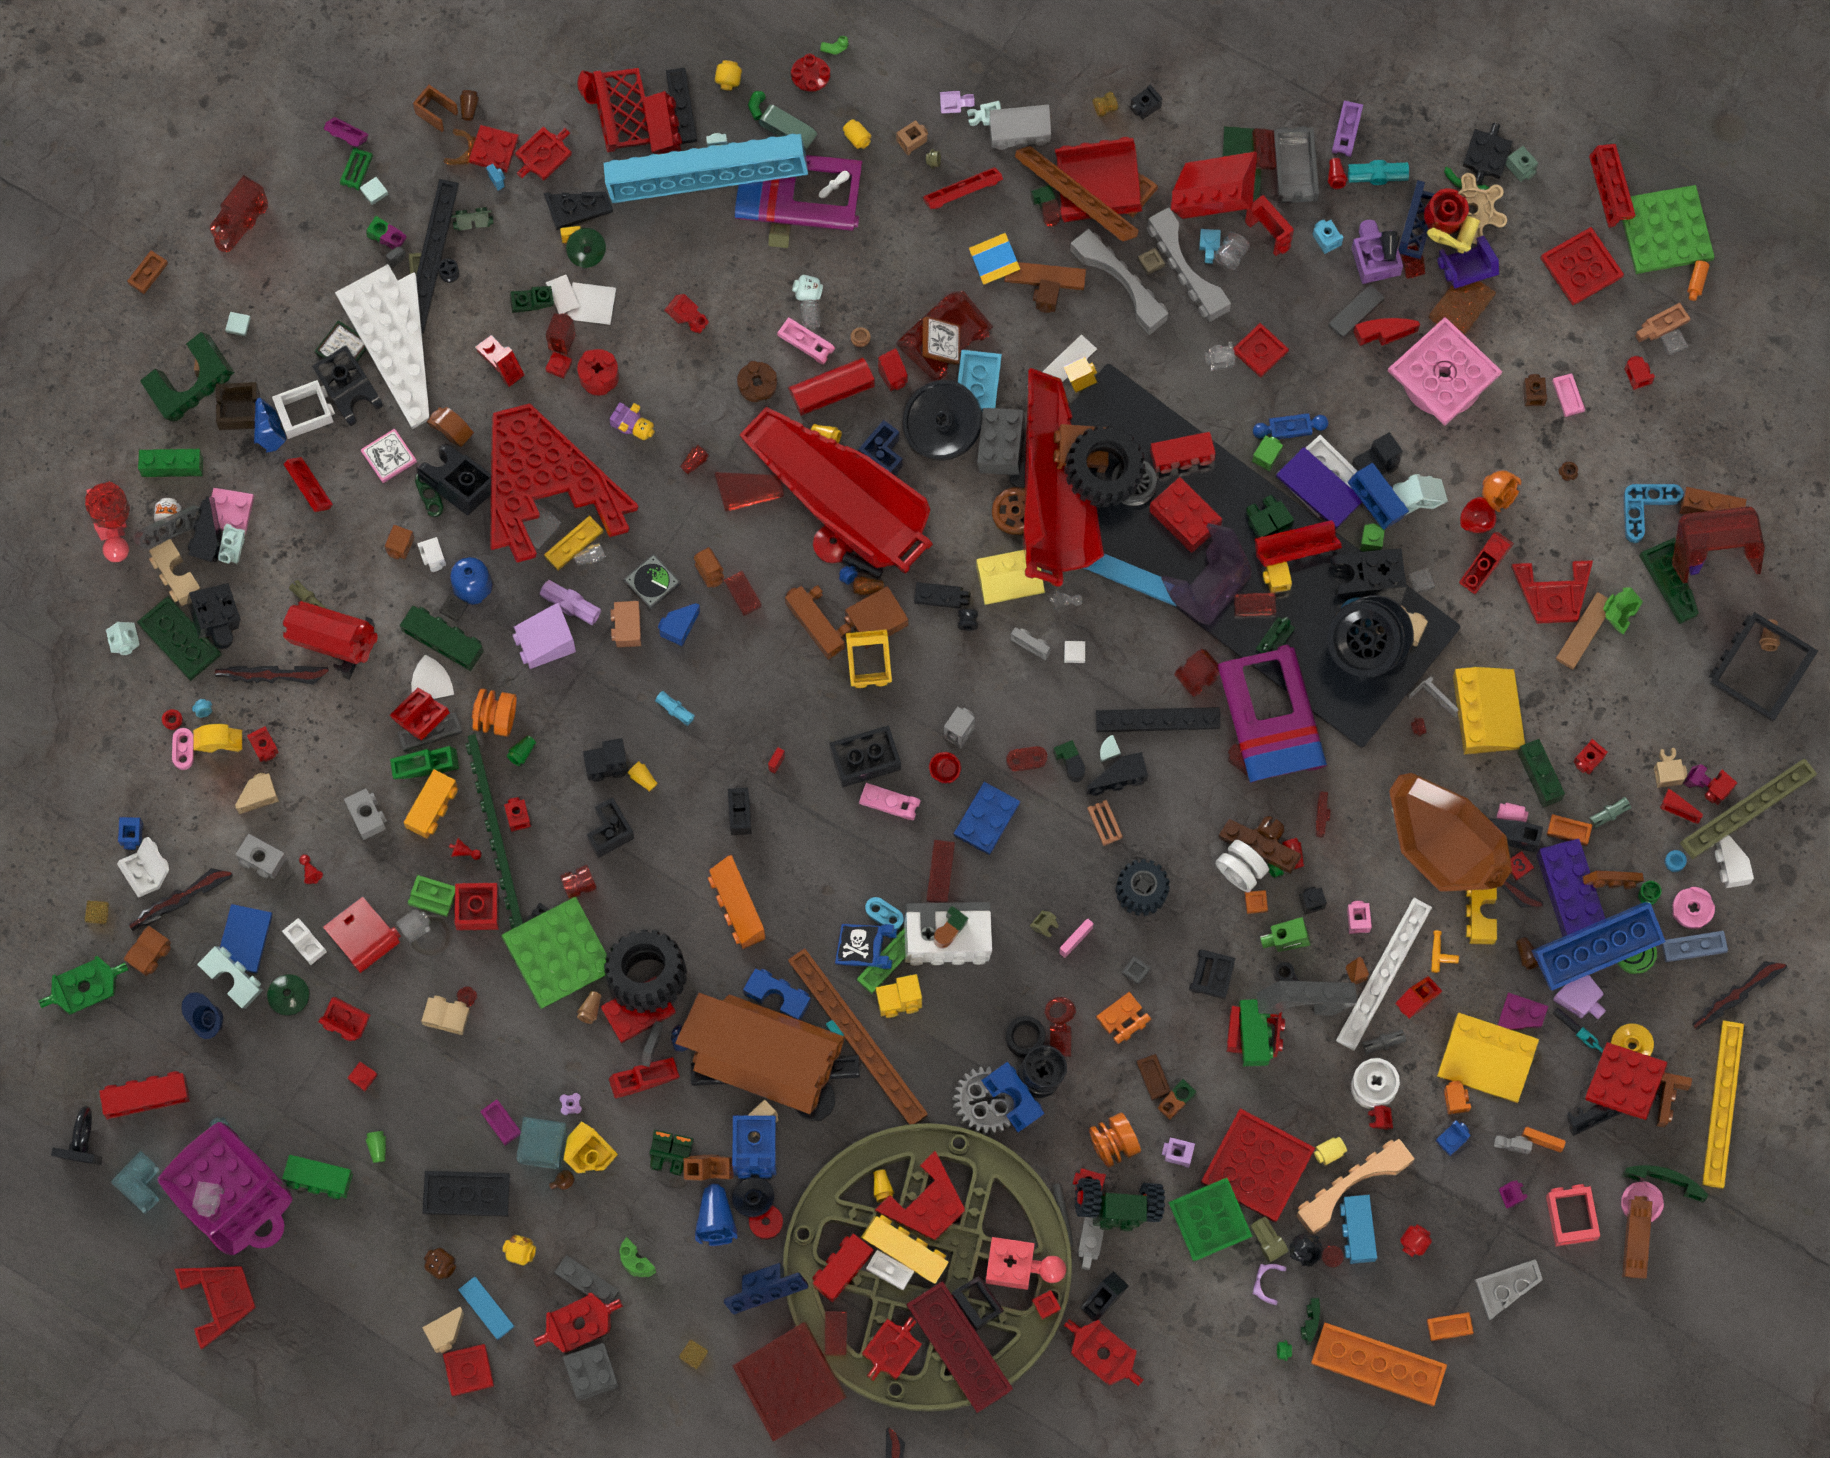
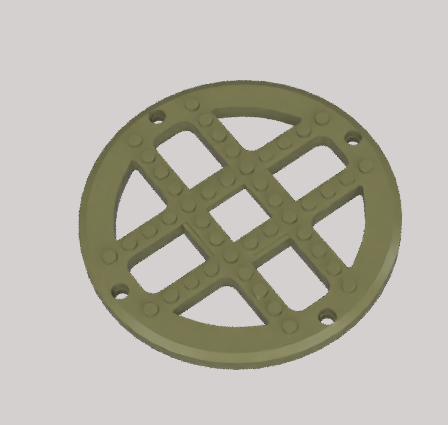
(989, 1163)

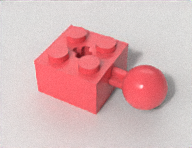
(115, 547)
(1051, 1268)

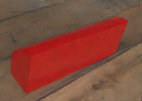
(832, 386)

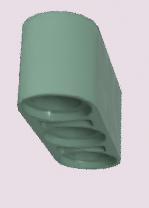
(783, 124)

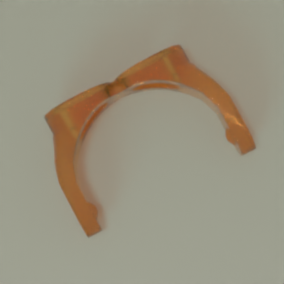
(464, 159)

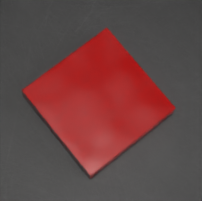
(1260, 350)
(468, 1370)

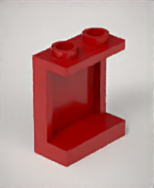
(1273, 221)

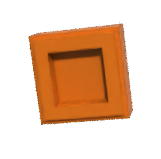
(1256, 902)

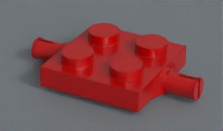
(543, 153)
(891, 1349)

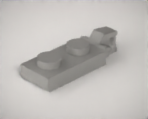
(1090, 1243)

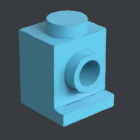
(1327, 241)

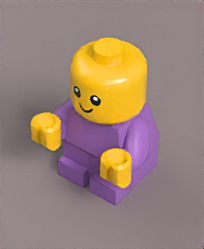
(629, 422)

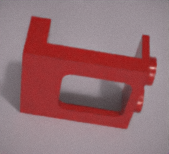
(1234, 1034)

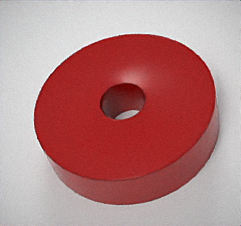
(767, 1231)

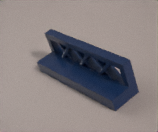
(1409, 225)

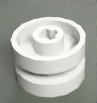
(1242, 866)
(1375, 1071)

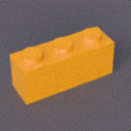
(431, 804)

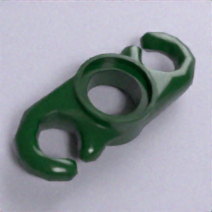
(436, 500)

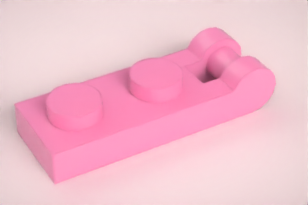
(805, 340)
(889, 801)

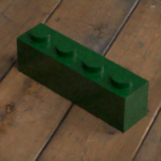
(441, 637)

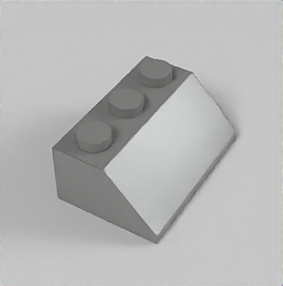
(1020, 127)

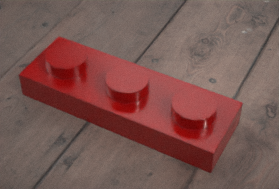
(308, 484)

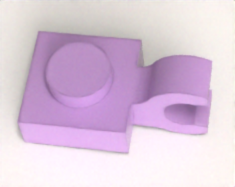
(952, 101)

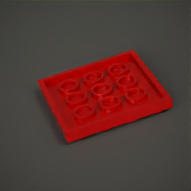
(1259, 1164)

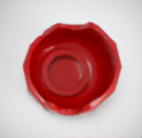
(945, 767)

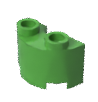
(1621, 607)
(632, 1264)

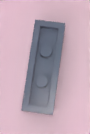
(1694, 946)

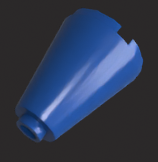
(715, 1218)

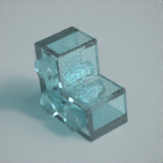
(133, 1182)

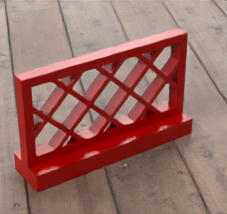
(605, 108)

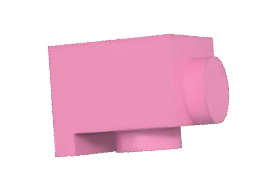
(1363, 910)

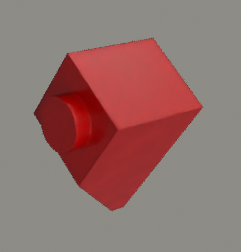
(892, 370)
(1418, 997)

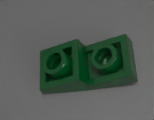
(532, 299)
(1310, 1326)

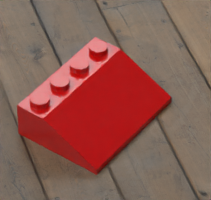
(1215, 186)

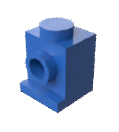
(127, 826)

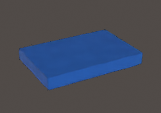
(246, 935)

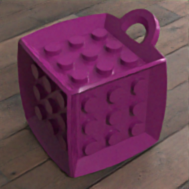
(249, 1187)

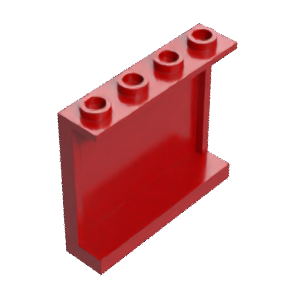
(1104, 170)

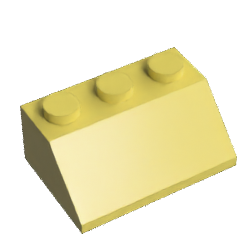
(1004, 578)

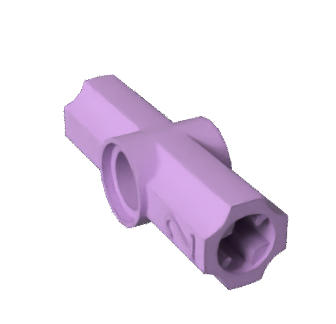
(570, 602)

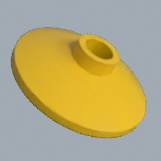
(1634, 1034)

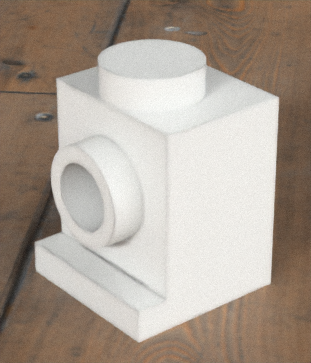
(432, 554)

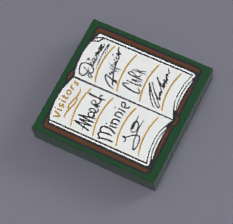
(337, 338)

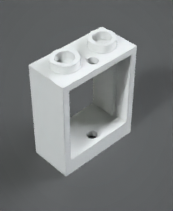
(297, 394)

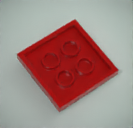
(1582, 266)
(1626, 1081)

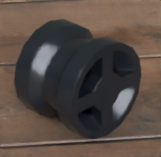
(448, 265)
(967, 619)

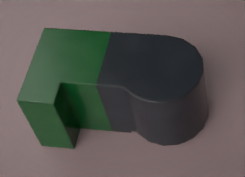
(1071, 759)

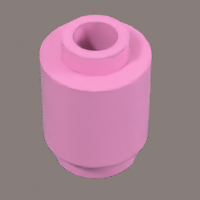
(1512, 812)

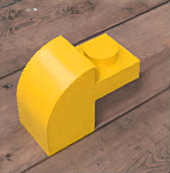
(215, 737)

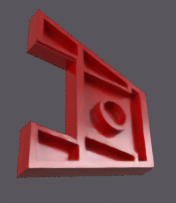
(1556, 599)
(933, 1209)
(226, 1295)

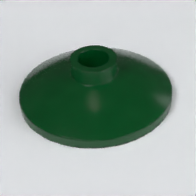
(580, 239)
(289, 1004)

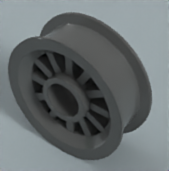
(1148, 492)

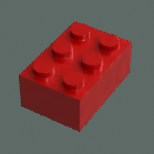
(1184, 514)

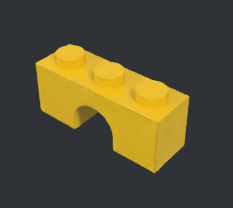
(1480, 929)

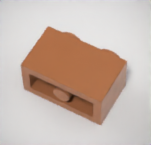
(627, 624)

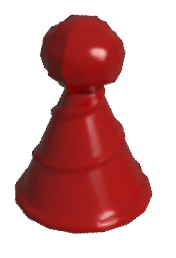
(461, 849)
(312, 874)

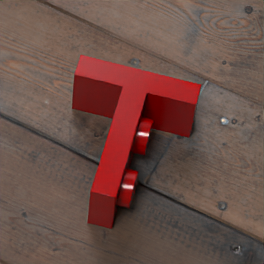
(501, 359)

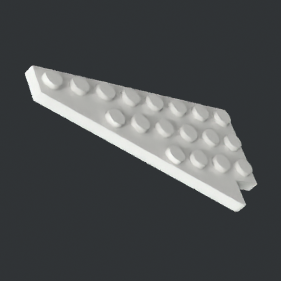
(390, 327)

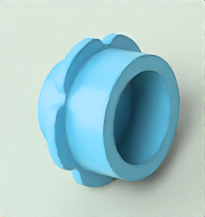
(202, 708)

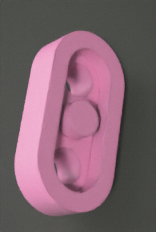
(182, 750)

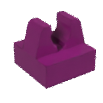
(1697, 777)
(1512, 1194)

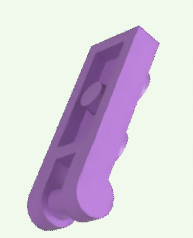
(1347, 127)

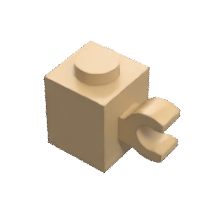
(1669, 771)

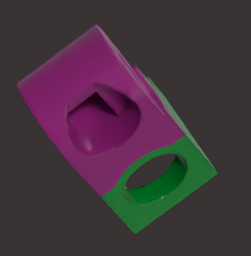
(385, 233)

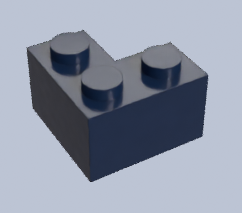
(880, 446)

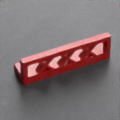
(1611, 184)
(1295, 543)

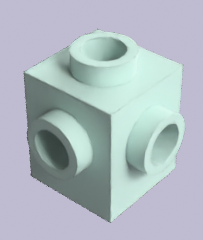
(122, 638)

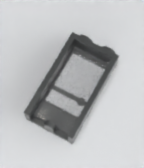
(1296, 165)

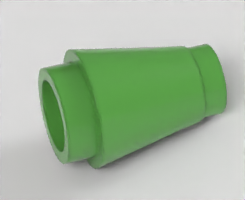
(377, 1146)

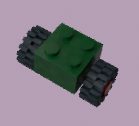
(1116, 1209)

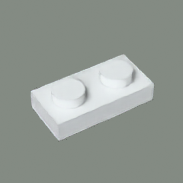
(890, 1270)

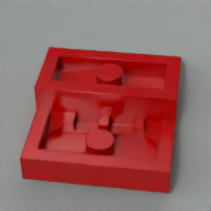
(419, 713)

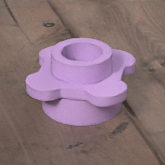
(575, 1108)

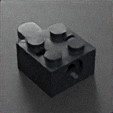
(216, 614)

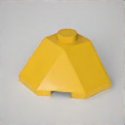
(587, 1150)

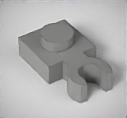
(1517, 1144)

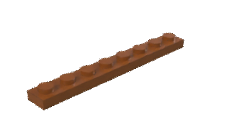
(1076, 193)

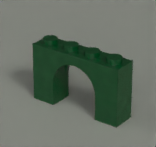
(212, 371)

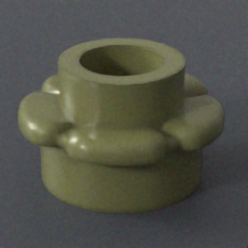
(933, 158)

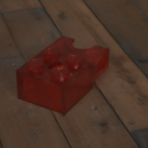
(238, 213)

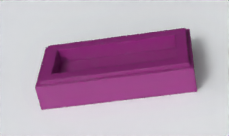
(500, 1122)

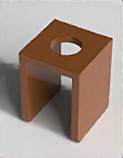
(431, 93)

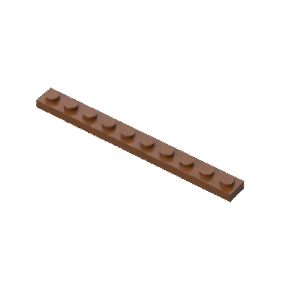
(857, 1037)

